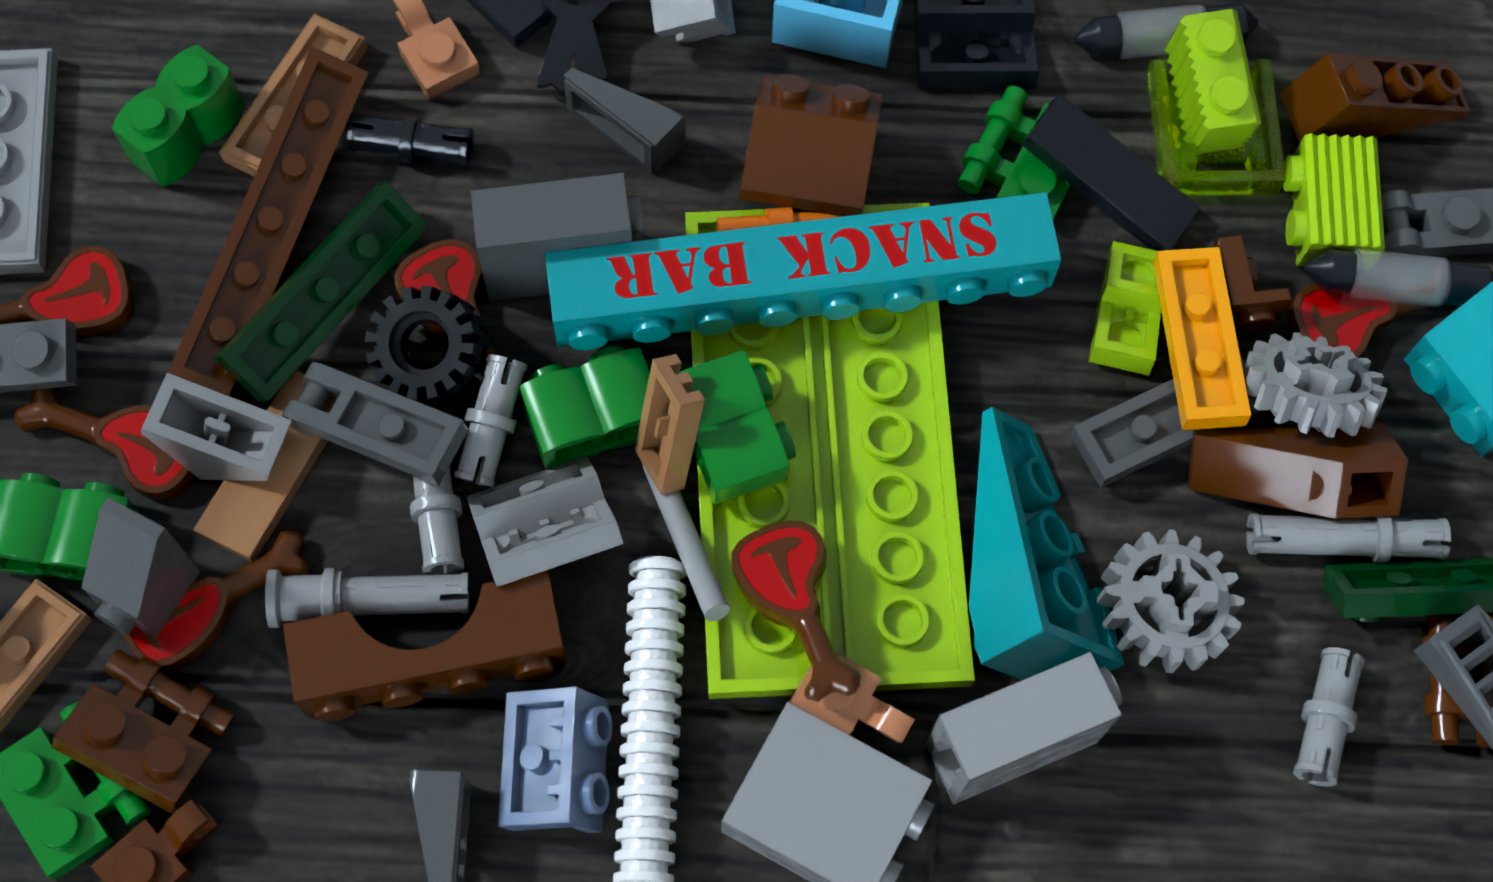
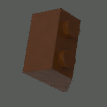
(811, 145)

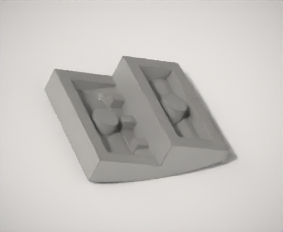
(543, 520)

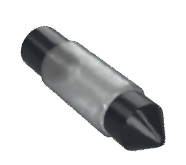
(1147, 30)
(1397, 277)

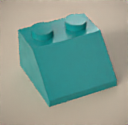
(1457, 369)

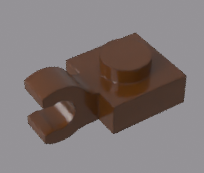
(155, 854)

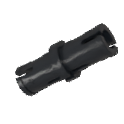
(410, 139)

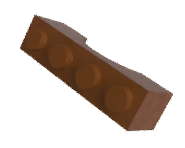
(343, 667)

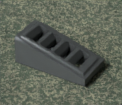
(632, 123)
(1453, 673)
(443, 821)

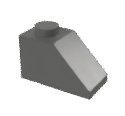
(135, 571)

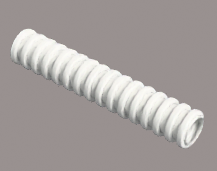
(650, 720)

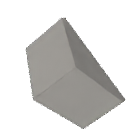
(214, 432)

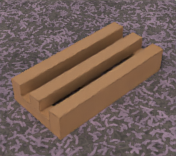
(668, 424)

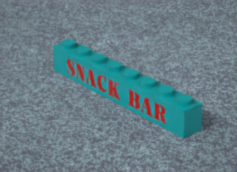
(802, 270)

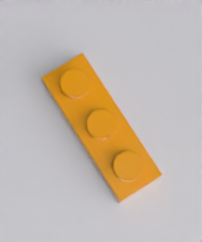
(1201, 339)

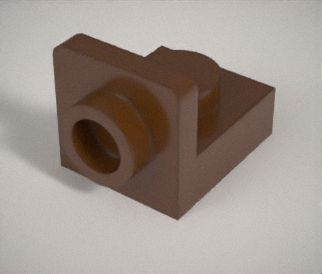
(1251, 309)

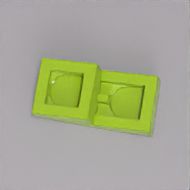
(1127, 311)

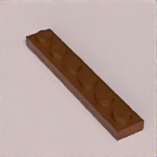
(270, 215)

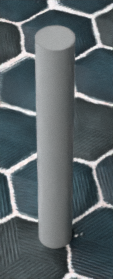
(691, 553)

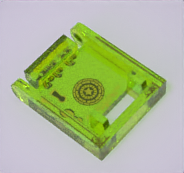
(1178, 159)

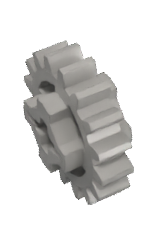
(1313, 384)
(1170, 601)

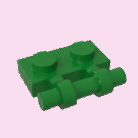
(1023, 176)
(52, 807)

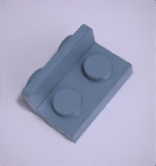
(555, 760)

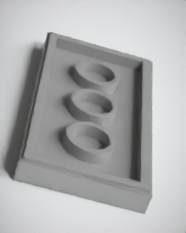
(26, 151)

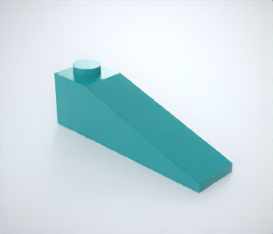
(1025, 579)

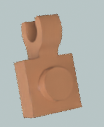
(433, 51)
(846, 711)

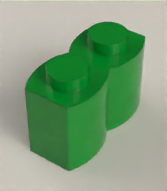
(174, 120)
(587, 406)
(736, 435)
(49, 527)

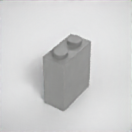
(1023, 726)
(827, 803)

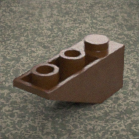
(1372, 96)
(1301, 470)

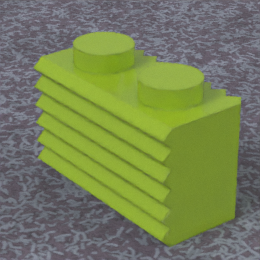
(1213, 81)
(1334, 196)

